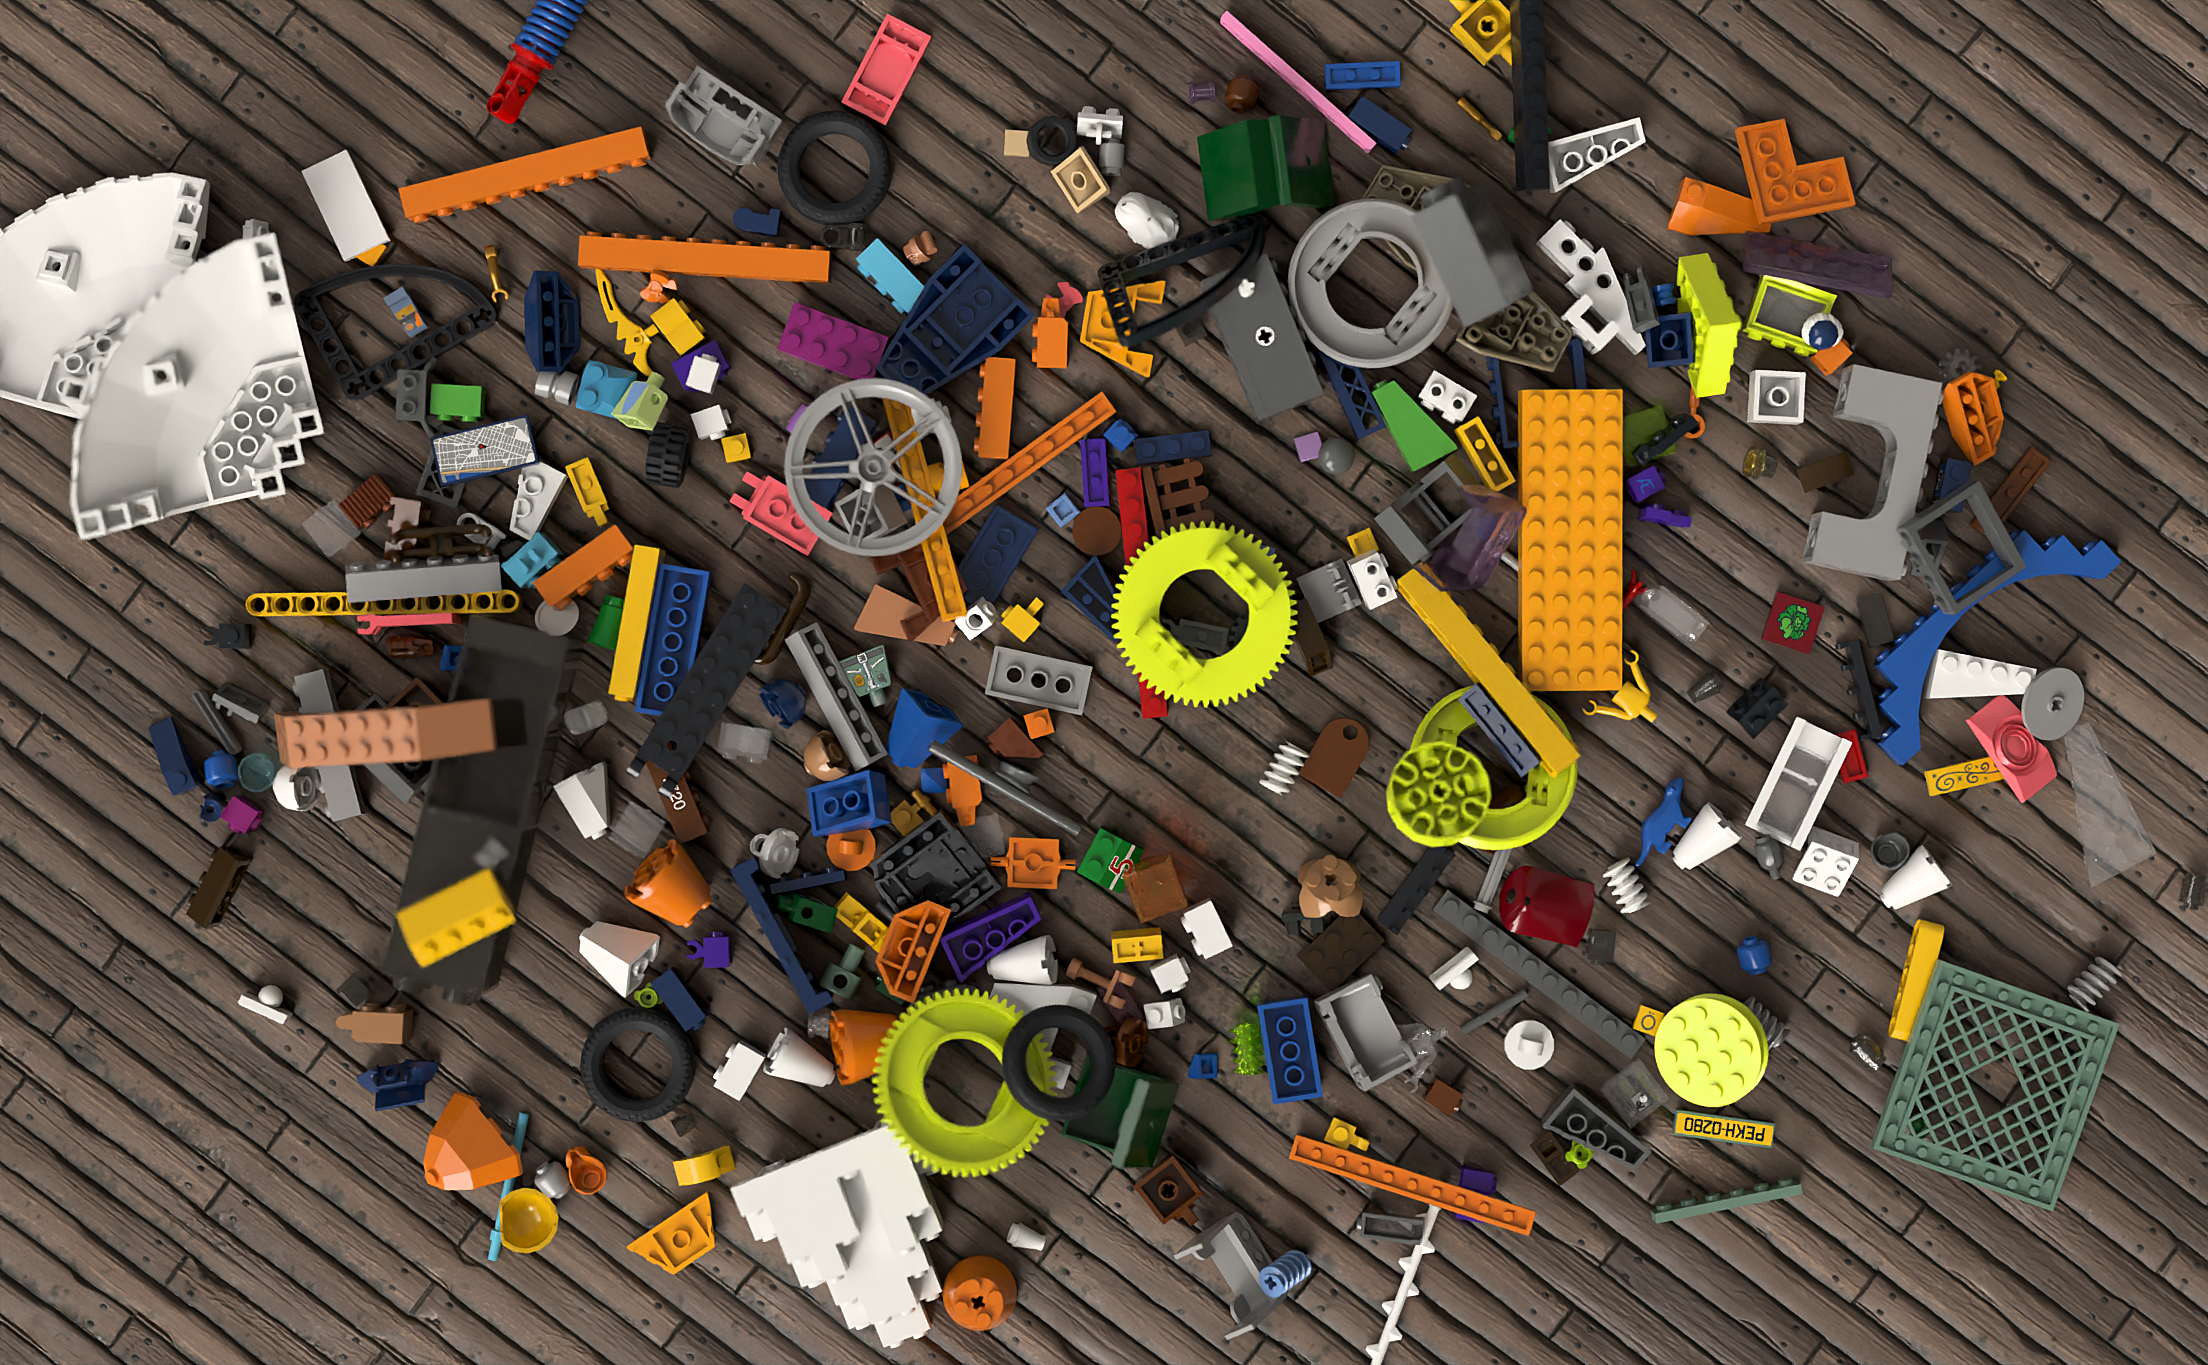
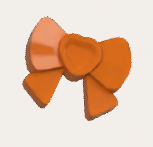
(654, 292)

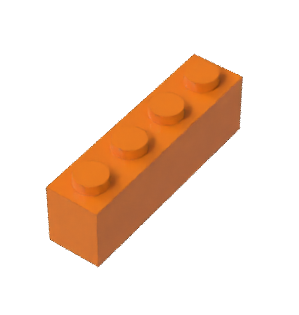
(996, 408)

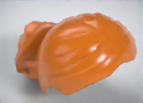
(585, 1171)

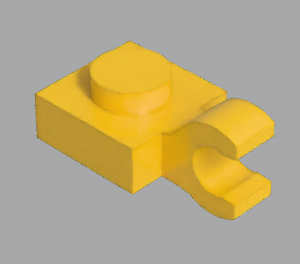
(1342, 1134)

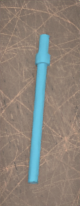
(508, 1186)

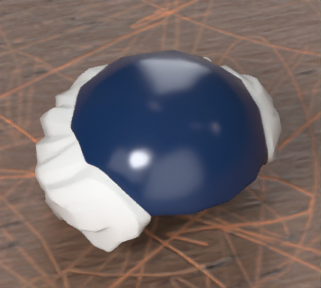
(1822, 331)

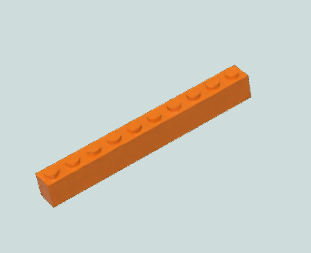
(525, 174)
(704, 259)

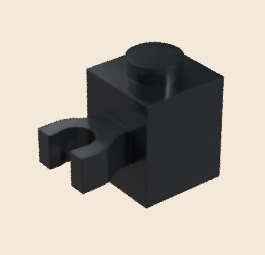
(230, 636)

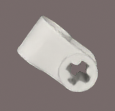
(479, 538)

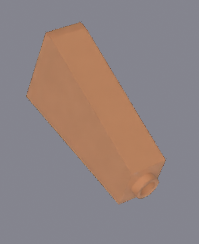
(886, 610)

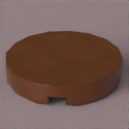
(1096, 531)

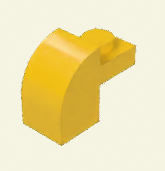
(704, 1166)

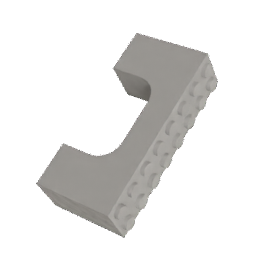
(1904, 414)

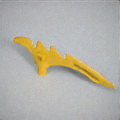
(636, 338)

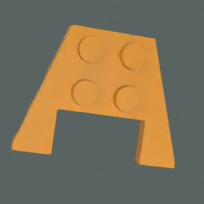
(1099, 331)

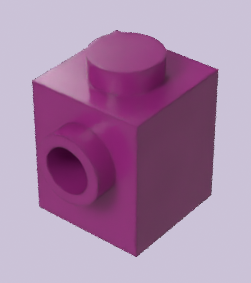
(242, 815)

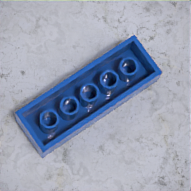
(672, 635)

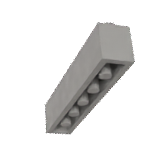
(422, 577)
(836, 696)
(336, 781)

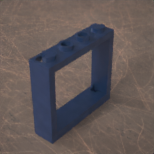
(1496, 389)

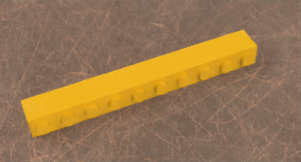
(1485, 667)

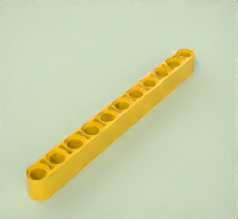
(396, 607)

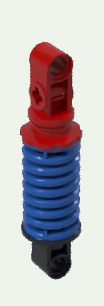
(534, 52)

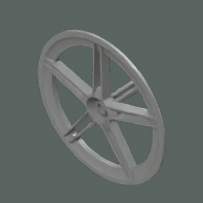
(873, 466)

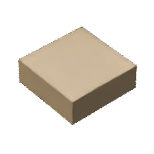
(1016, 143)

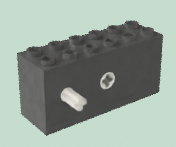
(1271, 374)

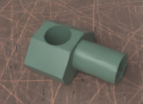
(847, 968)

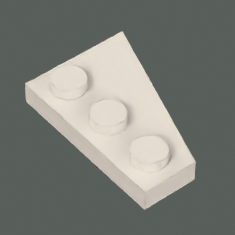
(535, 497)

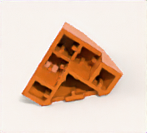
(468, 1149)

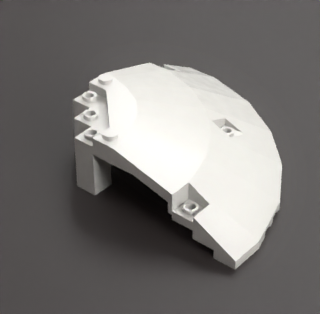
(114, 255)
(219, 415)

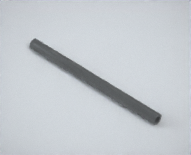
(1004, 787)

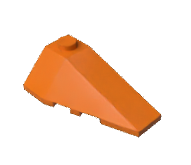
(1712, 210)

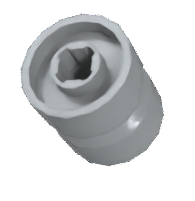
(559, 385)

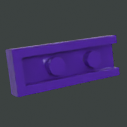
(1094, 472)

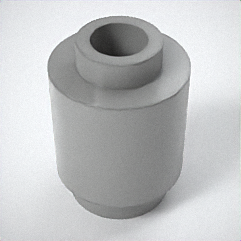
(1111, 157)

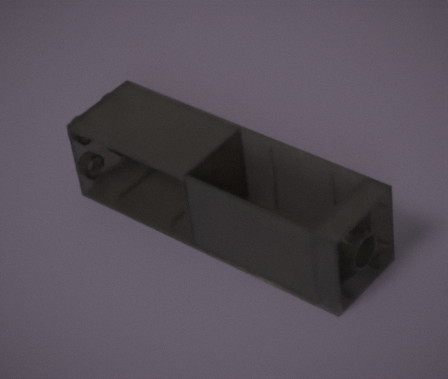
(487, 795)

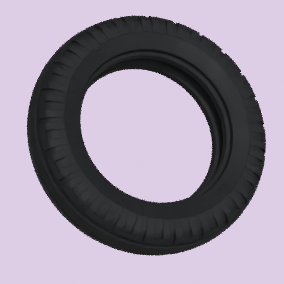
(825, 124)
(1100, 1052)
(593, 1069)

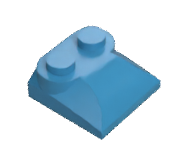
(603, 387)

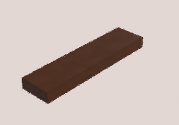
(2016, 485)

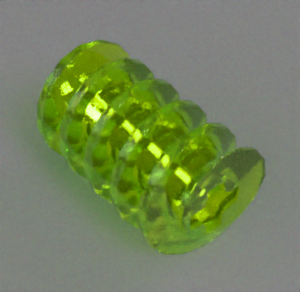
(1246, 1049)

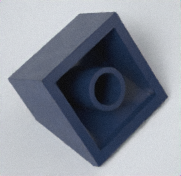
(1671, 341)

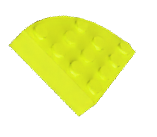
(1713, 323)

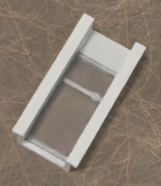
(1798, 783)

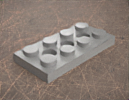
(1051, 668)

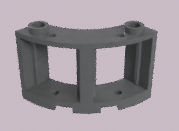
(1402, 532)

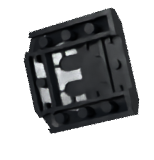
(936, 866)

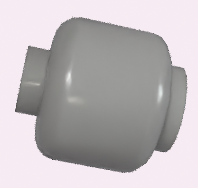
(552, 1180)

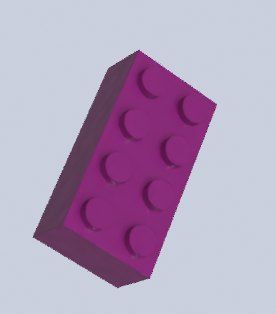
(832, 343)

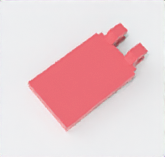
(774, 513)
(377, 622)

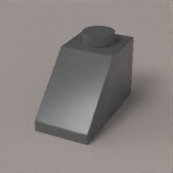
(1935, 540)

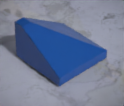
(450, 658)
(933, 780)
(1203, 1066)

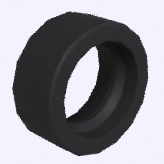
(1068, 132)

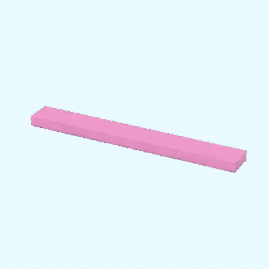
(1297, 82)

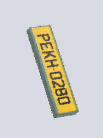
(1723, 1128)

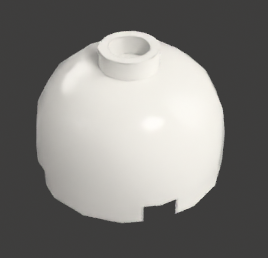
(296, 787)

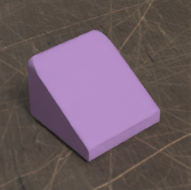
(1308, 446)

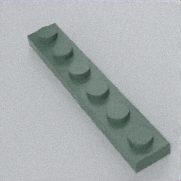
(1737, 1198)

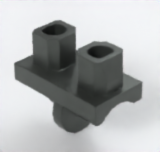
(1293, 925)

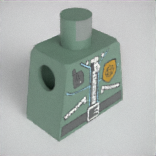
(869, 674)

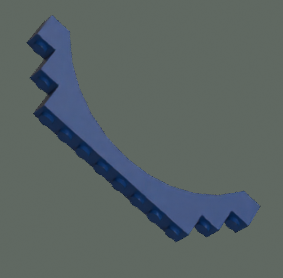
(1910, 657)

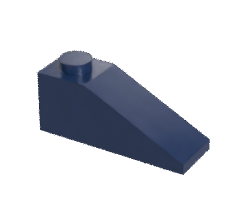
(174, 758)

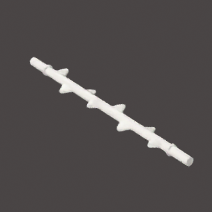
(1406, 1289)

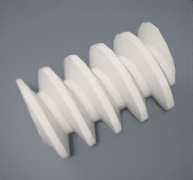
(1284, 768)
(1625, 886)

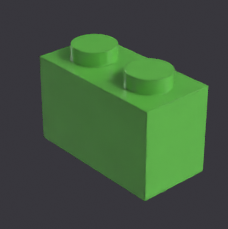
(457, 401)

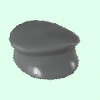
(1016, 776)

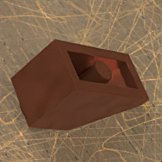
(1012, 742)

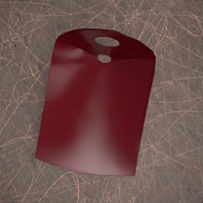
(1557, 906)

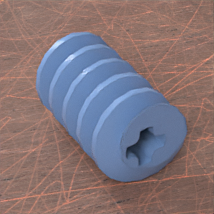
(1284, 1273)

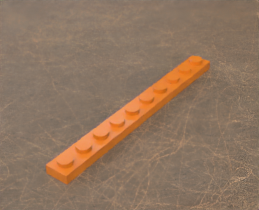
(1027, 461)
(1412, 1184)

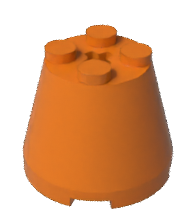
(669, 885)
(855, 1042)
(983, 1277)

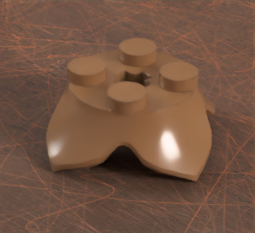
(1318, 899)

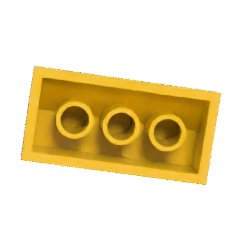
(456, 916)

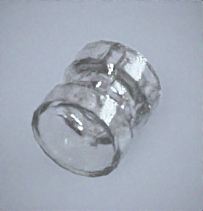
(491, 854)

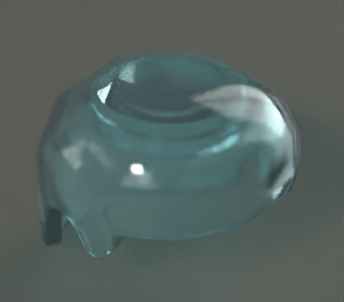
(257, 772)

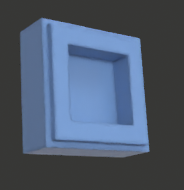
(1062, 510)

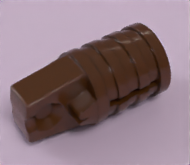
(410, 646)

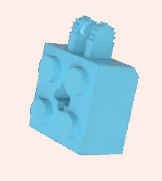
(533, 560)

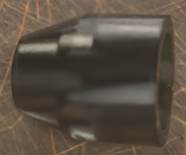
(510, 548)
(684, 1123)

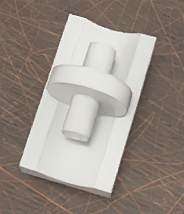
(1099, 125)

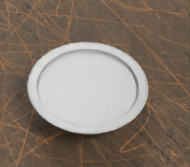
(556, 621)

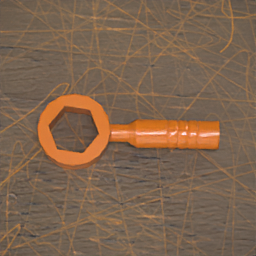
(1694, 403)

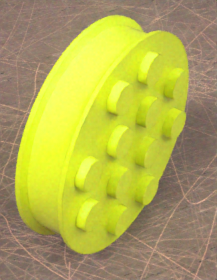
(1711, 1050)

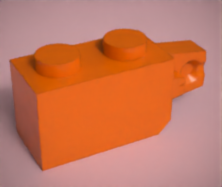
(1051, 336)
(964, 792)

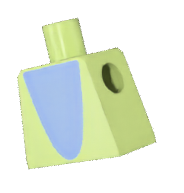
(642, 403)

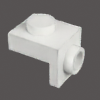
(1164, 1013)

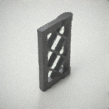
(427, 472)

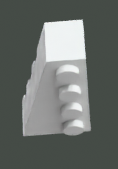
(1587, 151)

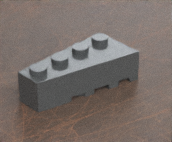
(1588, 1123)

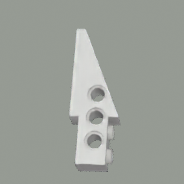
(1609, 302)

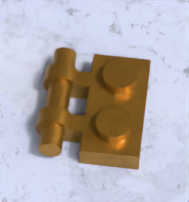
(906, 817)

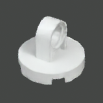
(777, 852)
(1529, 1044)

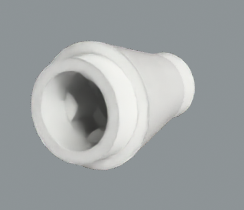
(1024, 1237)

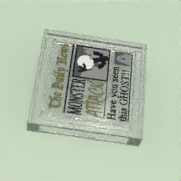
(1634, 1093)

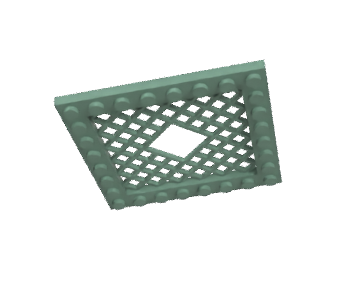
(2068, 1122)

